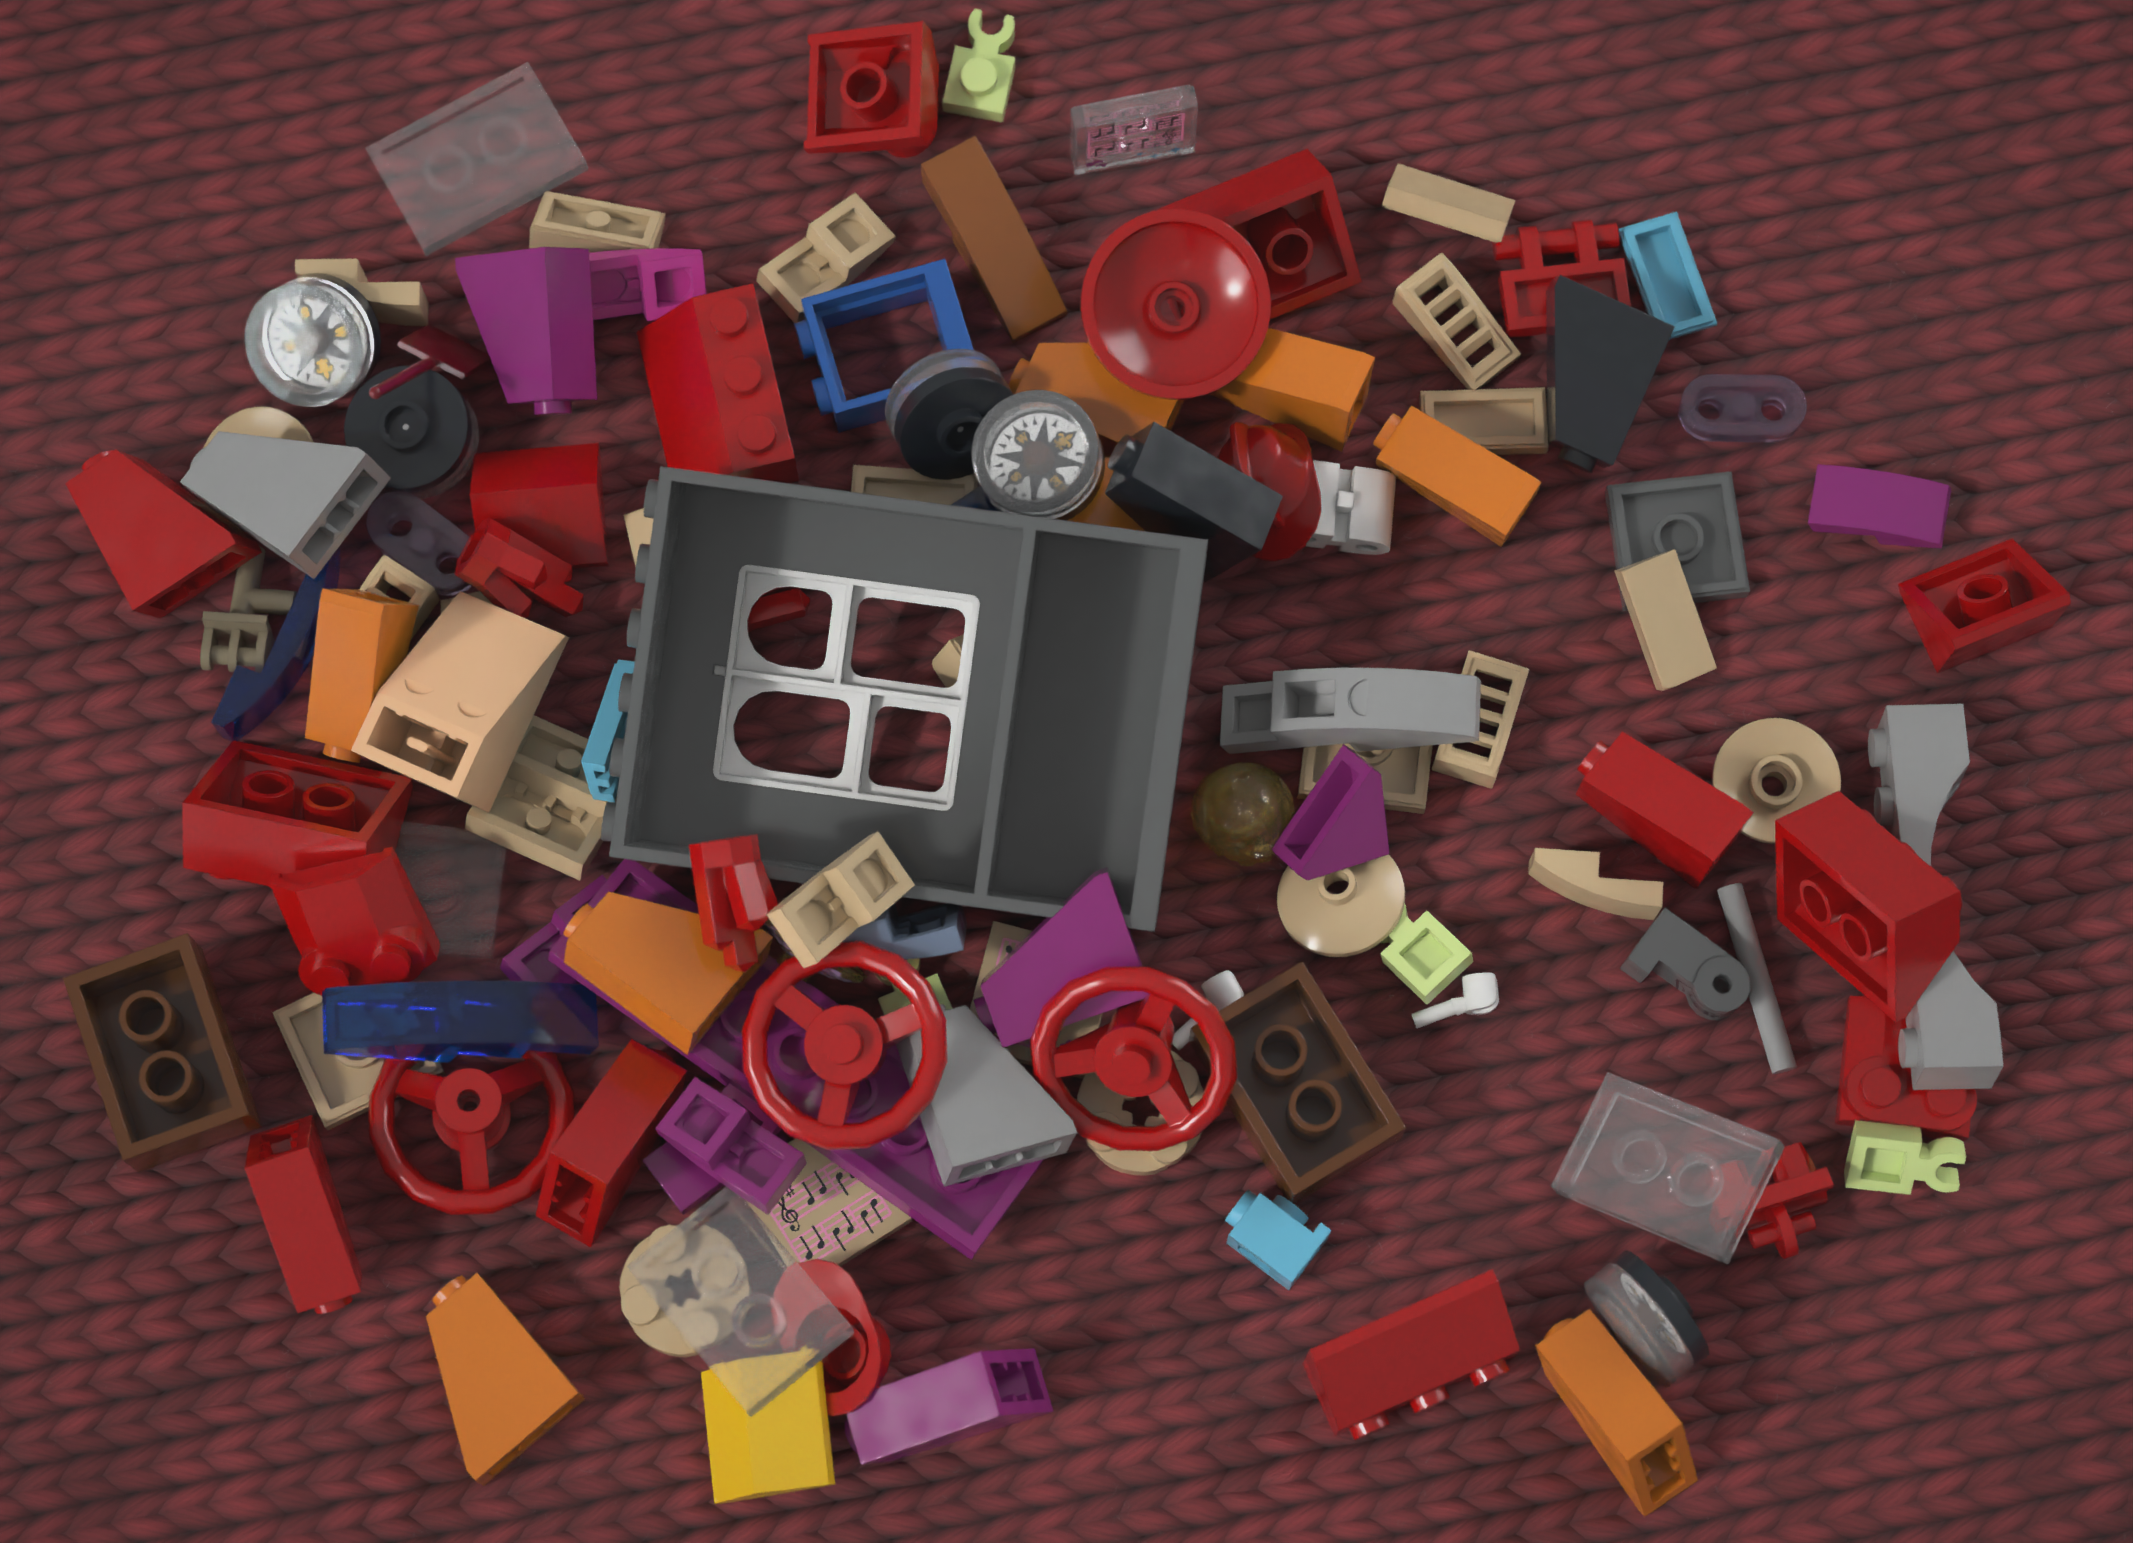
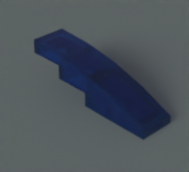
(457, 1018)

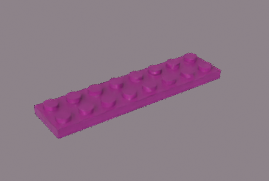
(896, 1168)

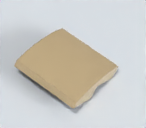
(545, 803)

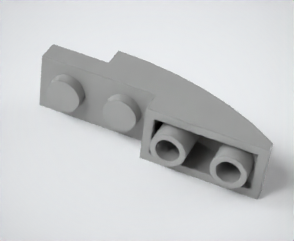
(1353, 707)

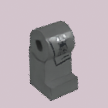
(1691, 963)

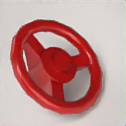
(845, 1048)
(1134, 1056)
(469, 1117)

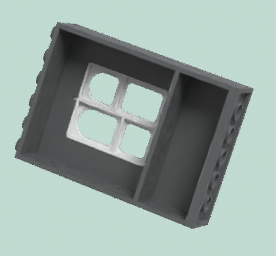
(1056, 713)

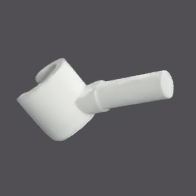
(1219, 990)
(1478, 998)

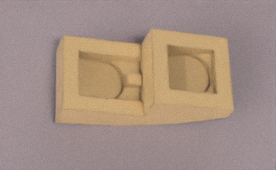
(828, 258)
(391, 301)
(1577, 878)
(840, 899)

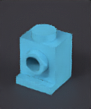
(1274, 1236)

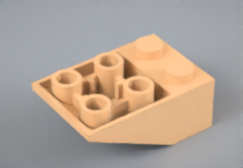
(462, 700)

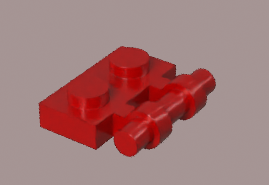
(1525, 289)

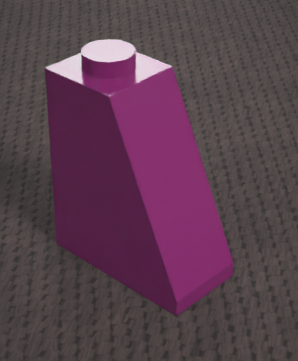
(535, 323)
(1072, 943)
(948, 1404)

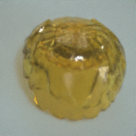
(1242, 811)

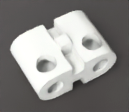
(1354, 509)

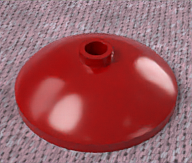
(1186, 260)

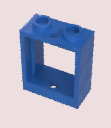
(865, 299)

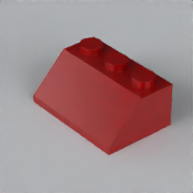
(1291, 223)
(718, 388)
(287, 813)
(1864, 901)
(1413, 1356)

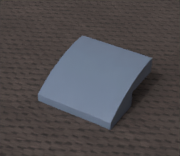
(916, 934)

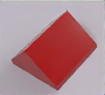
(547, 498)
(1982, 603)

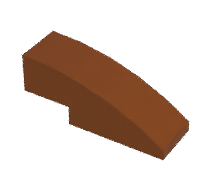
(992, 239)

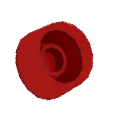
(1283, 462)
(863, 1358)

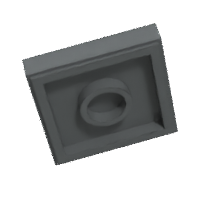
(1687, 515)

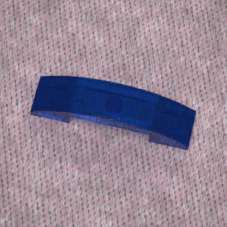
(254, 695)

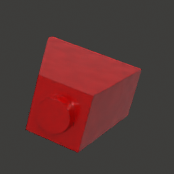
(155, 533)
(1662, 806)
(608, 1141)
(303, 1215)

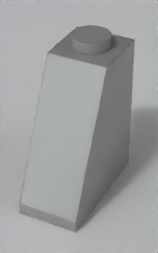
(287, 492)
(986, 1105)

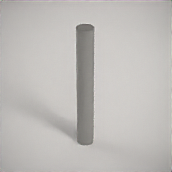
(1761, 989)

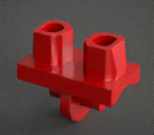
(1795, 1189)

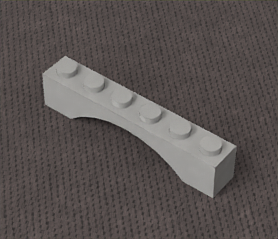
(1955, 1024)

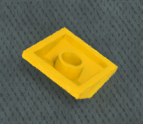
(775, 1449)

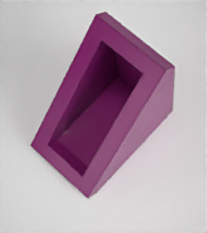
(1338, 821)

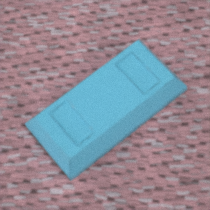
(1667, 274)

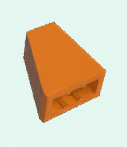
(1079, 375)
(1304, 385)
(1456, 473)
(355, 652)
(656, 965)
(494, 1376)
(1618, 1411)

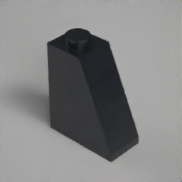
(1596, 370)
(1192, 494)

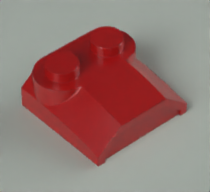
(873, 90)
(356, 922)
(1881, 1091)

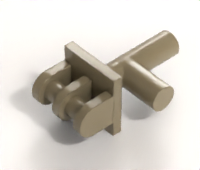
(241, 635)

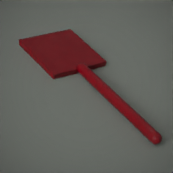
(435, 349)

